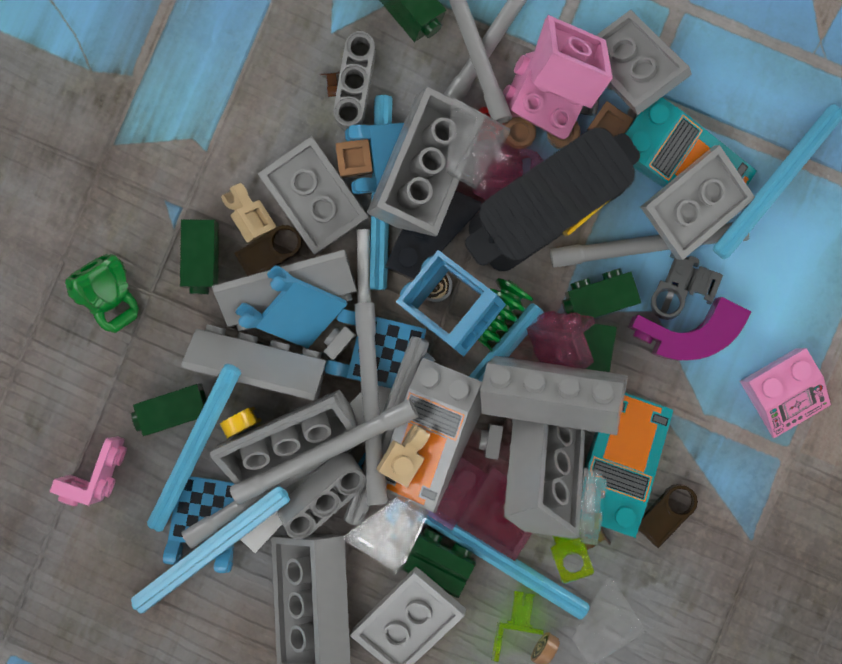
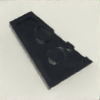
(414, 248)

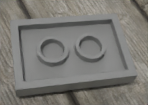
(641, 62)
(313, 195)
(698, 202)
(408, 620)

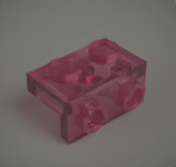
(561, 339)
(458, 494)

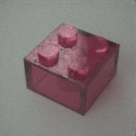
(486, 517)

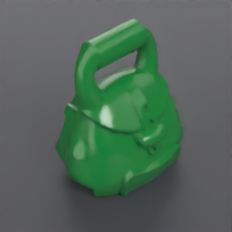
(102, 287)

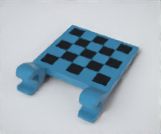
(390, 345)
(198, 499)

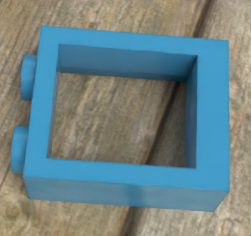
(474, 321)

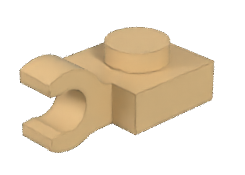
(248, 216)
(402, 460)

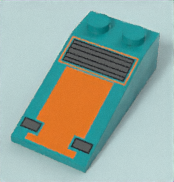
(672, 142)
(629, 462)

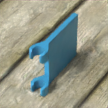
(382, 143)
(296, 313)

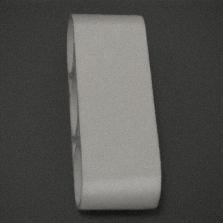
(351, 66)
(322, 495)

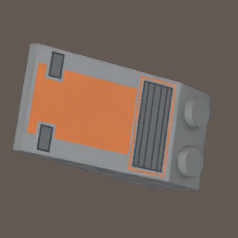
(448, 411)

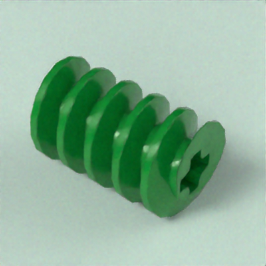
(511, 296)

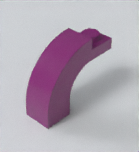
(714, 334)

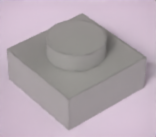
(338, 341)
(491, 440)

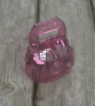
(505, 169)

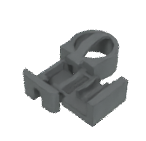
(689, 280)

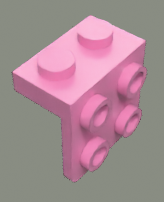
(540, 108)
(77, 490)

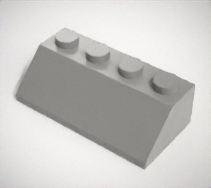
(416, 182)
(326, 272)
(260, 365)
(553, 394)
(284, 437)
(545, 478)
(311, 599)

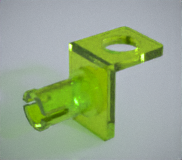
(565, 547)
(519, 621)

